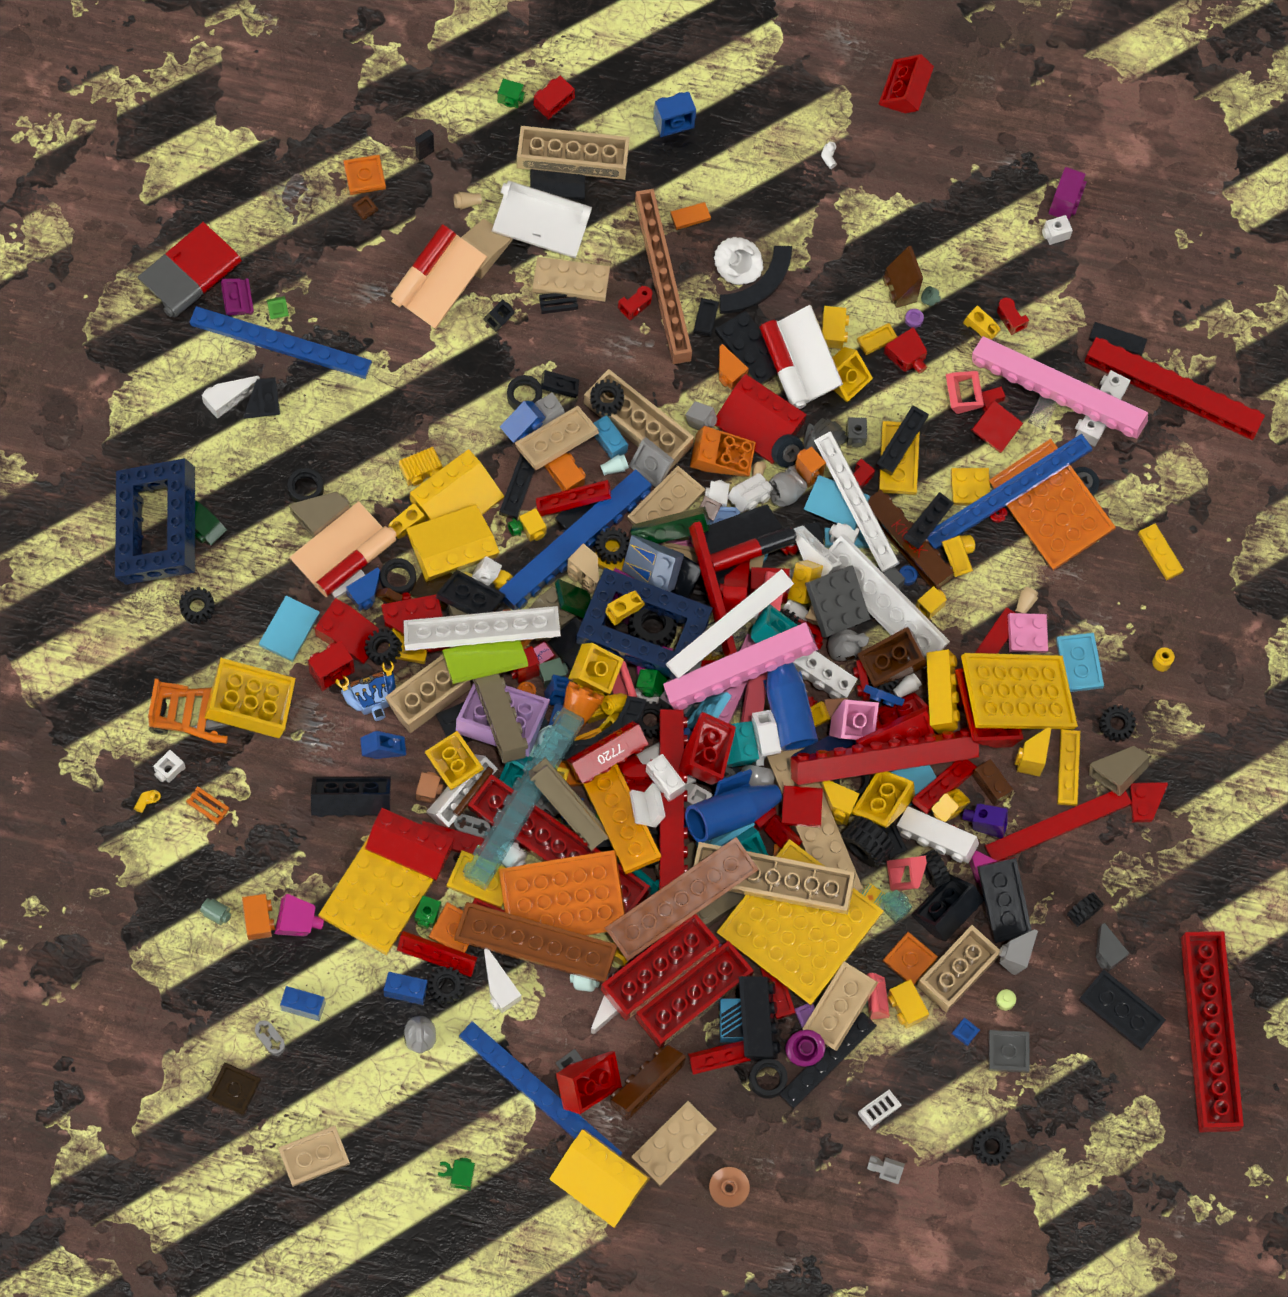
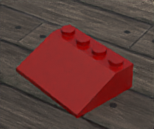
(758, 416)
(986, 736)

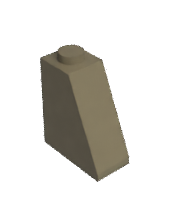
(319, 511)
(1120, 769)

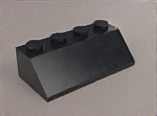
(350, 795)
(759, 1018)

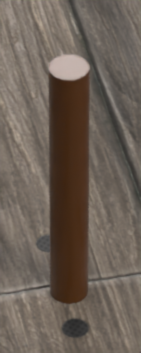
(472, 792)

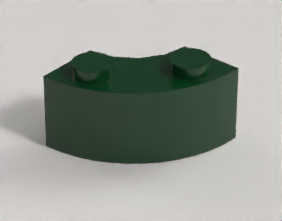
(207, 526)

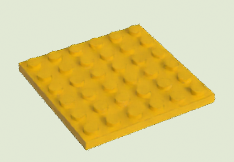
(799, 942)

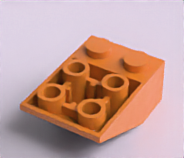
(722, 453)

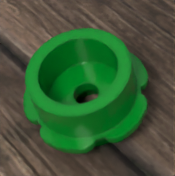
(515, 527)

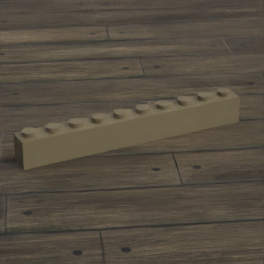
(499, 712)

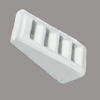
(867, 1118)

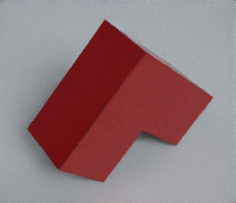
(989, 396)

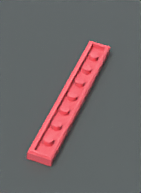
(755, 689)

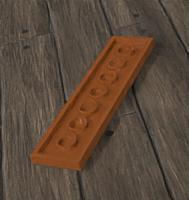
(681, 898)
(536, 942)

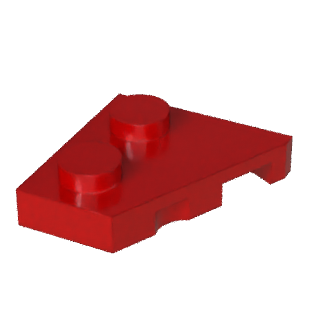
(1145, 800)

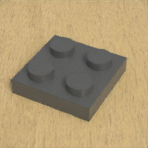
(1009, 1051)

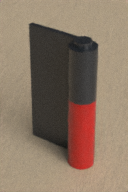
(746, 537)

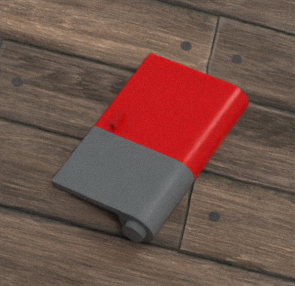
(189, 269)

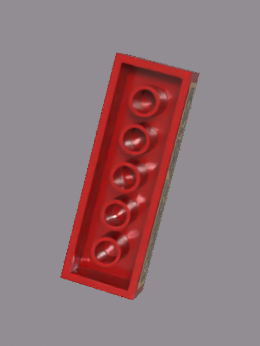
(659, 966)
(693, 994)

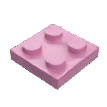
(1028, 633)

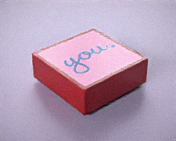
(544, 652)

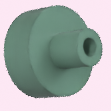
(930, 296)

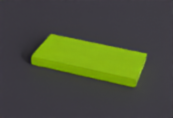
(484, 659)

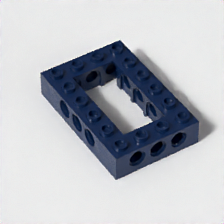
(179, 558)
(657, 600)

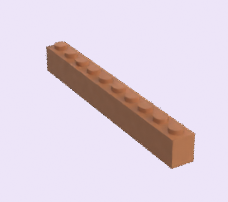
(663, 276)

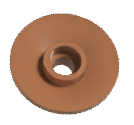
(734, 1178)

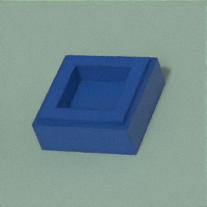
(965, 1031)

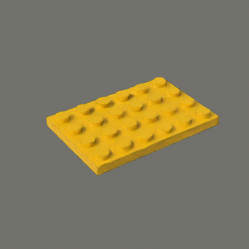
(1019, 691)
(375, 900)

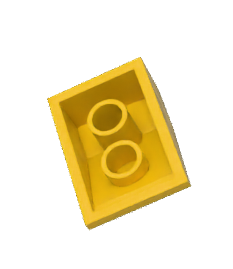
(454, 760)
(885, 798)

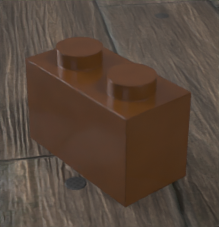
(992, 782)

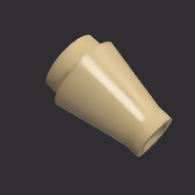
(464, 199)
(1026, 600)

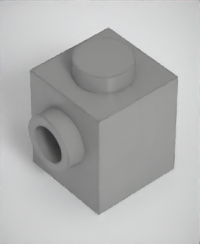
(701, 415)

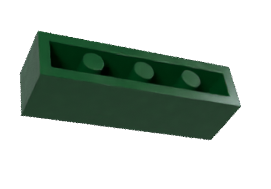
(671, 526)

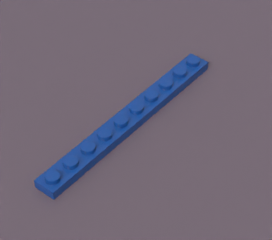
(280, 342)
(1010, 491)
(527, 1083)

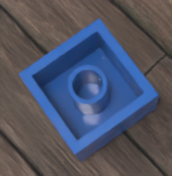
(674, 114)

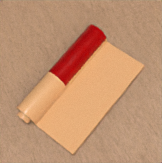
(438, 276)
(343, 549)

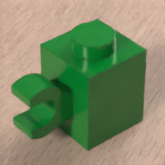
(460, 1174)

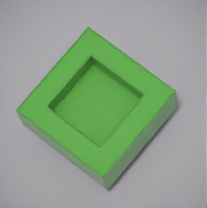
(277, 307)

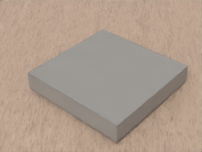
(651, 462)

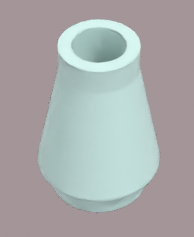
(615, 465)

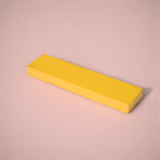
(1068, 767)

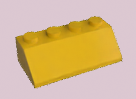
(942, 690)

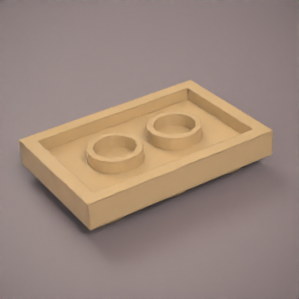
(313, 1156)

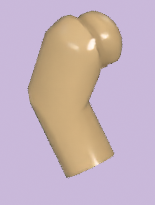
(759, 467)

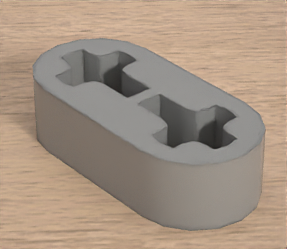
(473, 822)
(266, 1040)

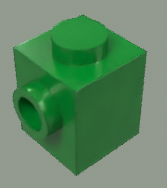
(511, 93)
(651, 683)
(427, 912)

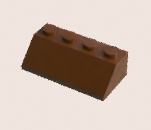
(647, 1081)

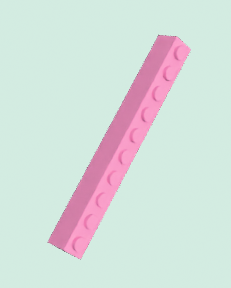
(1060, 387)

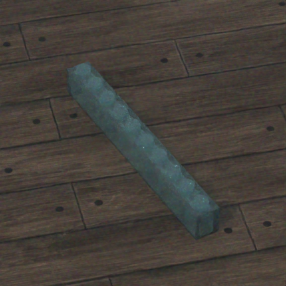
(521, 801)

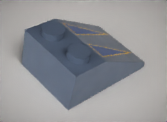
(652, 563)

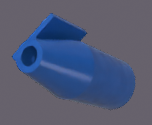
(790, 707)
(731, 807)

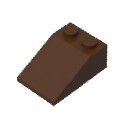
(904, 279)
(893, 658)

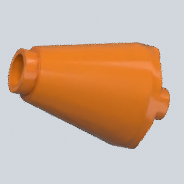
(582, 701)

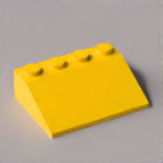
(457, 487)
(452, 542)
(250, 698)
(599, 1177)

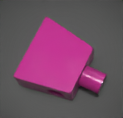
(296, 917)

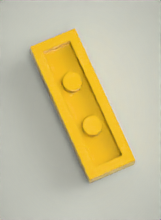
(1160, 551)

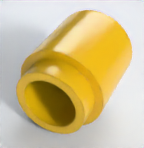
(1163, 659)
(613, 703)

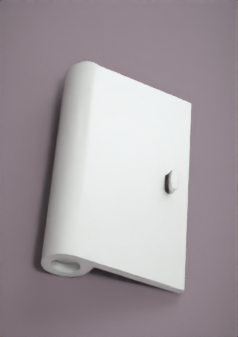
(541, 219)

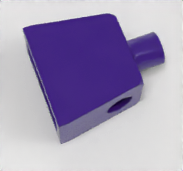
(988, 819)

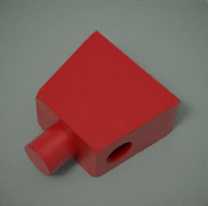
(907, 351)

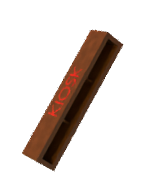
(895, 526)

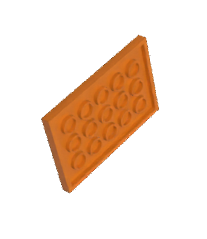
(1058, 513)
(566, 893)

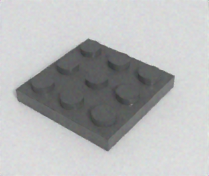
(837, 601)

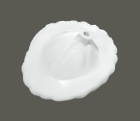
(738, 261)

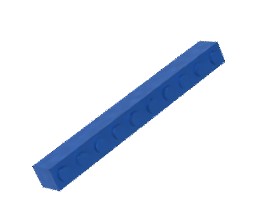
(585, 530)

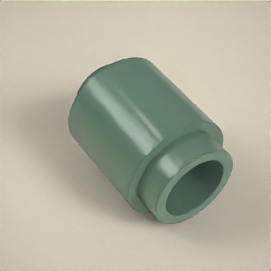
(215, 911)

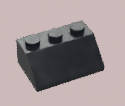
(948, 907)

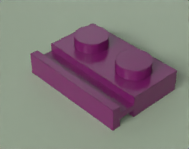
(237, 296)

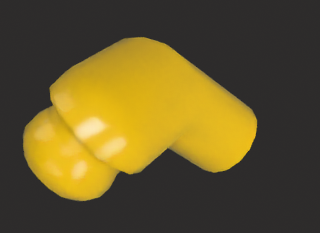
(147, 798)

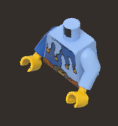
(370, 692)

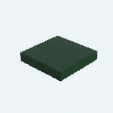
(572, 598)

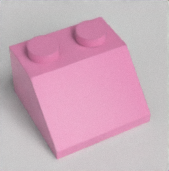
(854, 719)

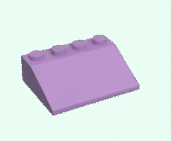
(529, 710)

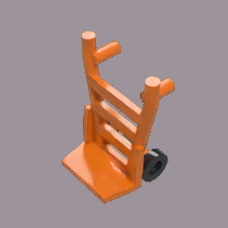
(160, 725)

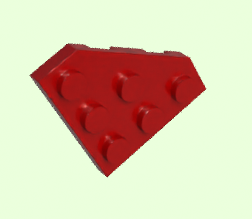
(411, 609)

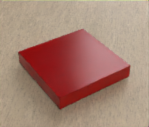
(997, 426)
(802, 806)

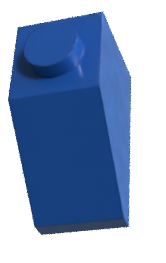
(363, 590)
(382, 745)

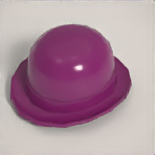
(805, 1048)

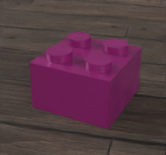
(1068, 193)

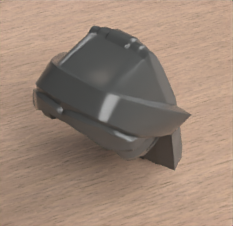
(821, 428)

